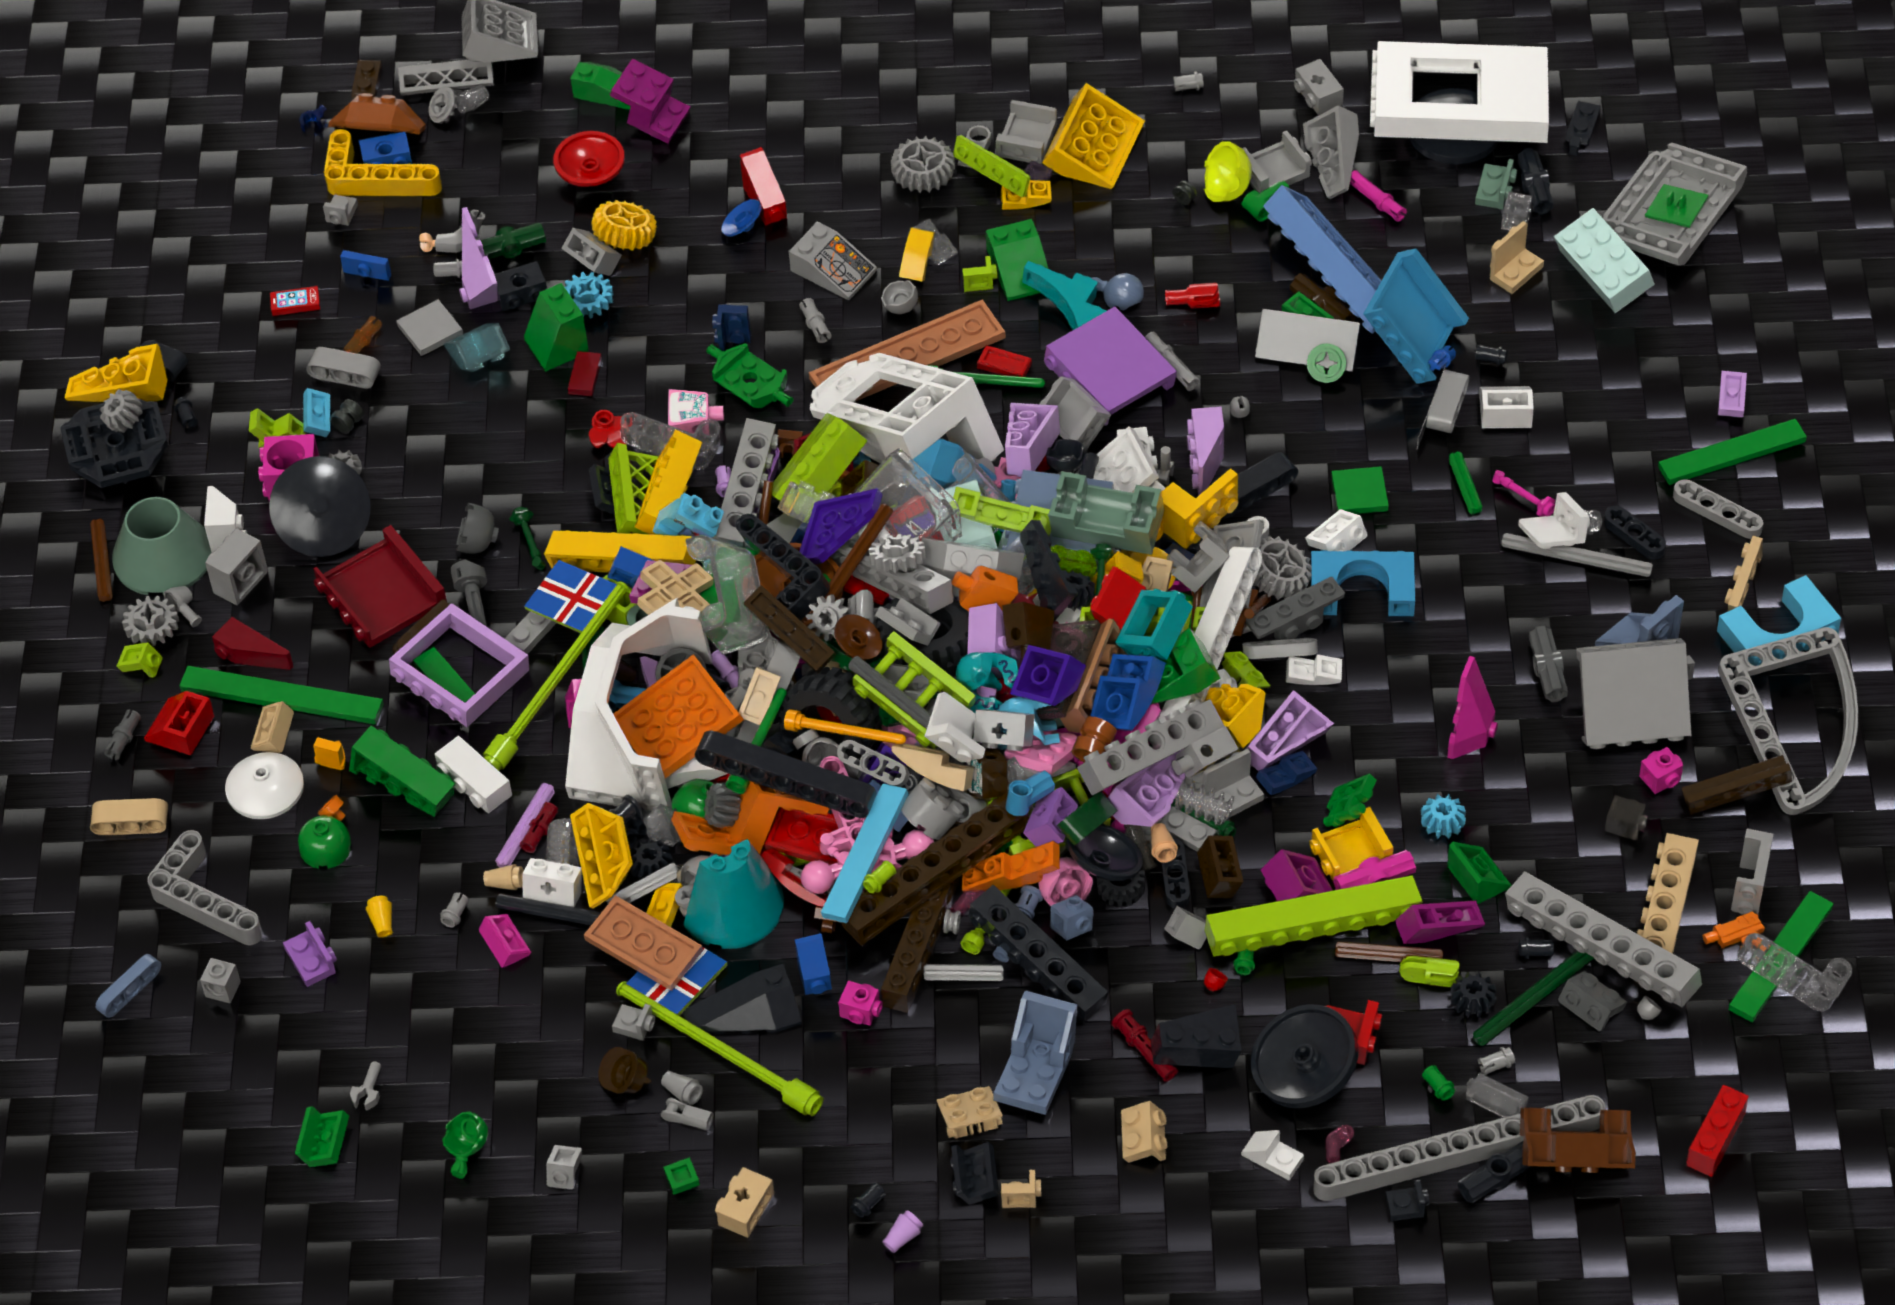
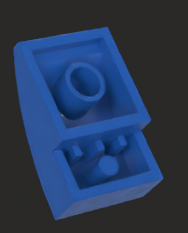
(1127, 690)

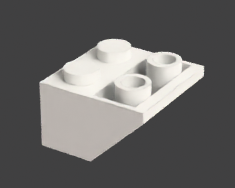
(1506, 407)

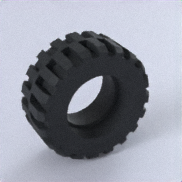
(950, 642)
(835, 692)

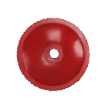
(589, 158)

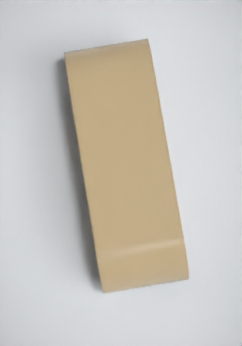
(129, 816)

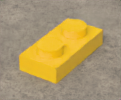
(663, 903)

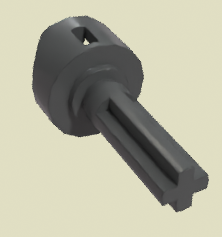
(470, 582)

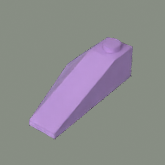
(478, 279)

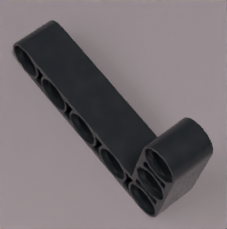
(806, 578)

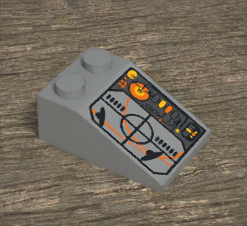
(830, 261)

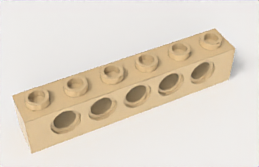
(1682, 853)

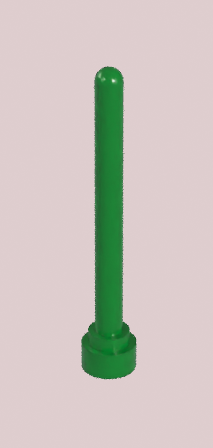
(1003, 380)
(737, 784)

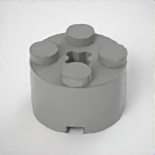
(932, 808)

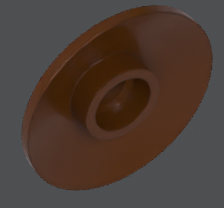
(858, 637)

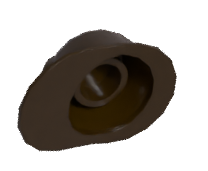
(622, 1071)

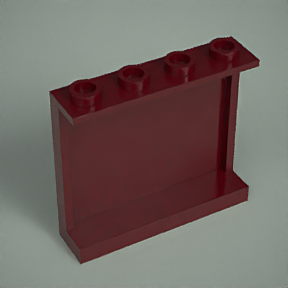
(381, 589)

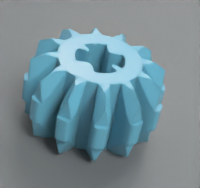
(1443, 816)

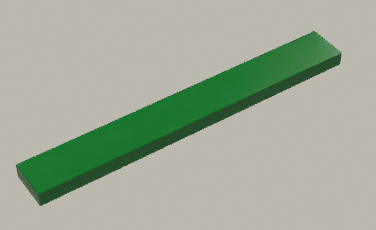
(268, 692)

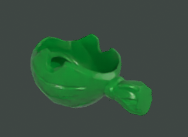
(463, 1138)

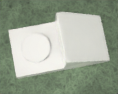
(1273, 1155)

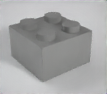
(236, 566)

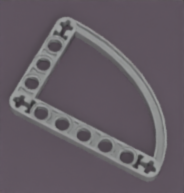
(1761, 721)

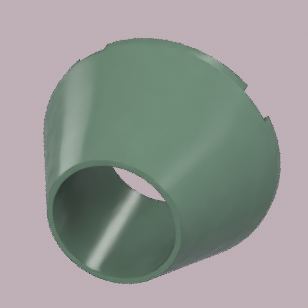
(161, 562)

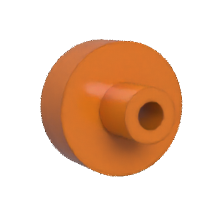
(332, 809)

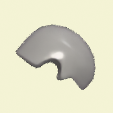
(900, 297)

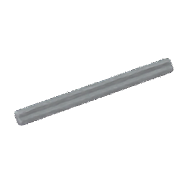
(1579, 555)

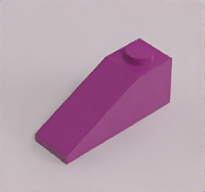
(1438, 920)

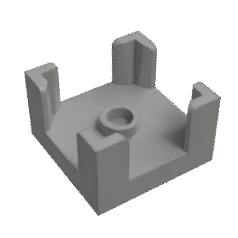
(1205, 562)

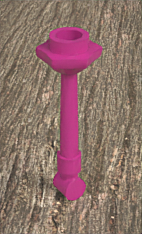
(1544, 507)

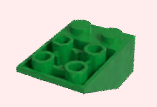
(1186, 669)

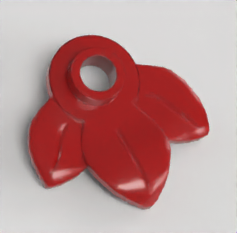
(605, 429)

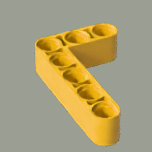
(375, 179)

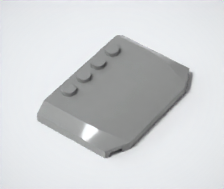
(1678, 168)

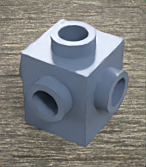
(1071, 917)

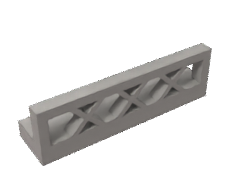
(444, 73)

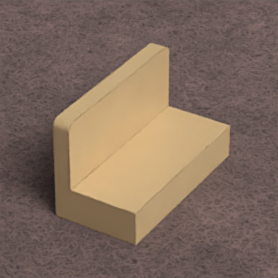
(759, 695)

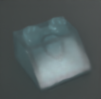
(478, 346)

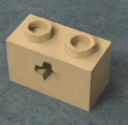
(744, 1202)

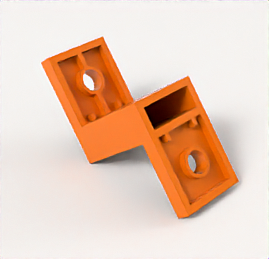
(754, 821)

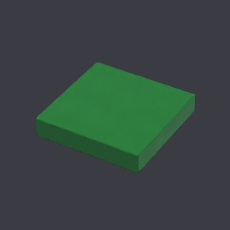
(1360, 490)

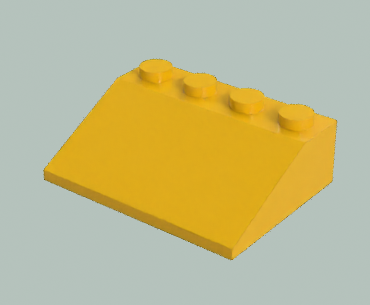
(1093, 139)

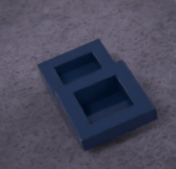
(1290, 772)

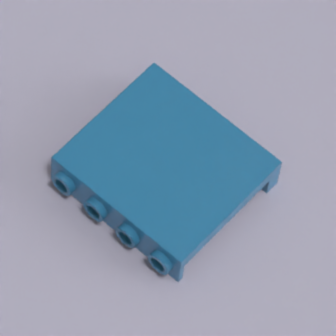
(1414, 313)

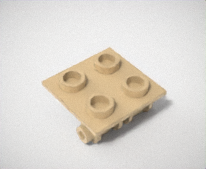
(970, 1109)

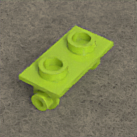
(1239, 667)

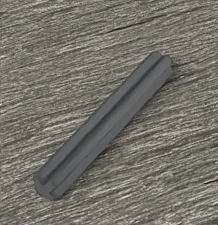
(890, 691)

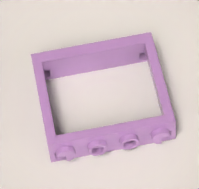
(453, 617)

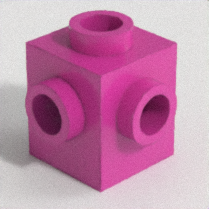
(1661, 770)
(860, 1003)

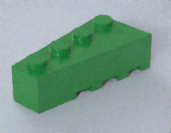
(400, 771)

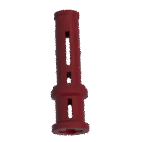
(1137, 1036)

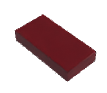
(584, 373)

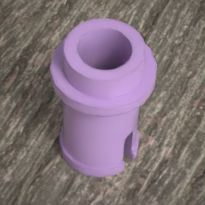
(722, 479)

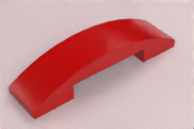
(780, 867)

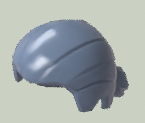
(1121, 290)

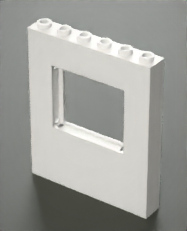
(1509, 92)

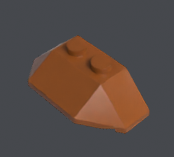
(378, 114)

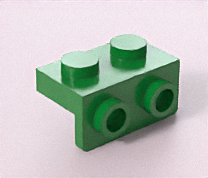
(321, 1137)

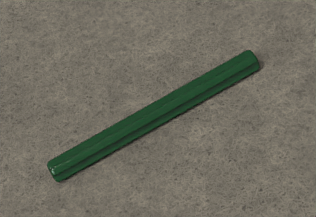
(1530, 997)

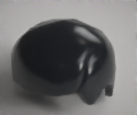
(1065, 455)

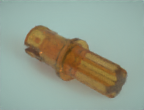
(363, 335)

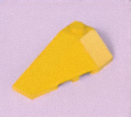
(138, 372)
(1239, 710)

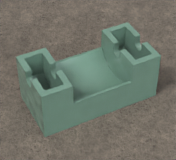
(1106, 514)

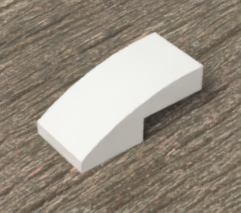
(1321, 671)

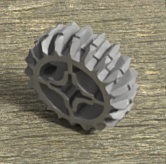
(922, 164)
(1282, 569)

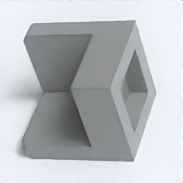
(1187, 927)

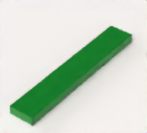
(1732, 451)
(1792, 938)

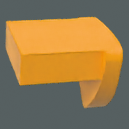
(329, 753)

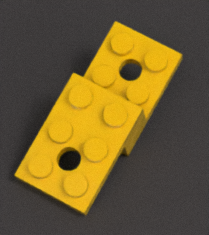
(1184, 512)

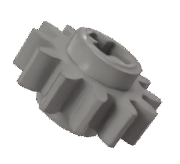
(819, 616)

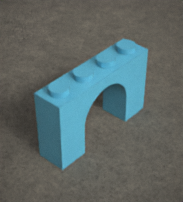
(1804, 603)

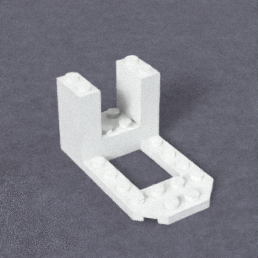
(938, 406)

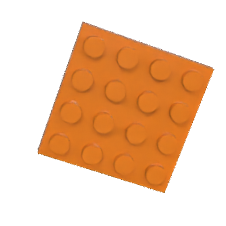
(675, 713)

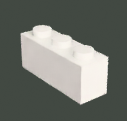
(473, 774)

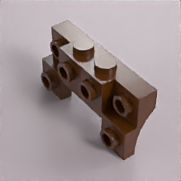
(1569, 1149)

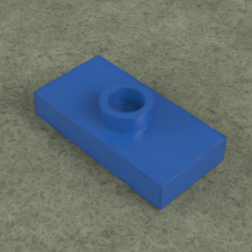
(365, 265)

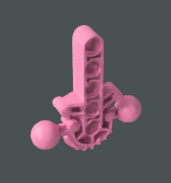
(819, 876)

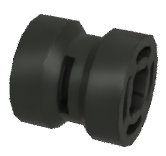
(347, 415)

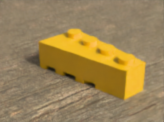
(668, 478)

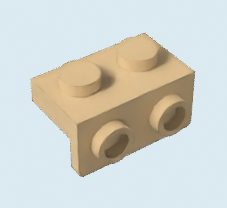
(1143, 1132)

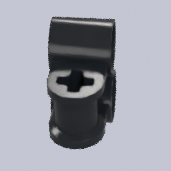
(633, 818)

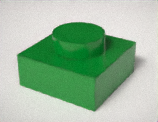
(681, 1176)

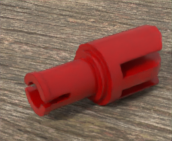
(1195, 295)

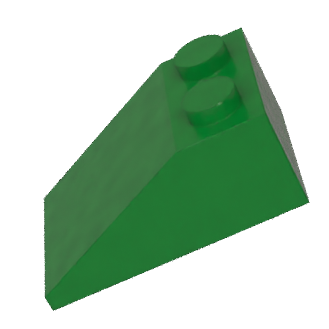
(1010, 250)

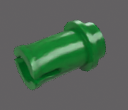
(1244, 963)
(1443, 1088)

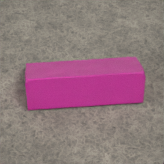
(503, 939)

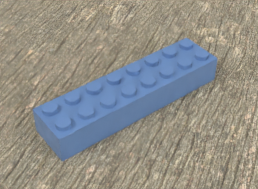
(1325, 249)

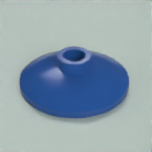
(741, 218)

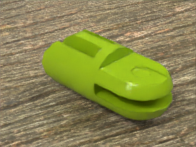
(1429, 970)

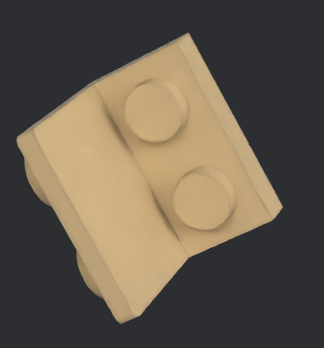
(1511, 262)

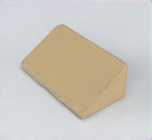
(272, 728)

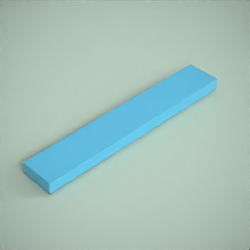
(864, 853)

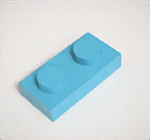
(316, 412)

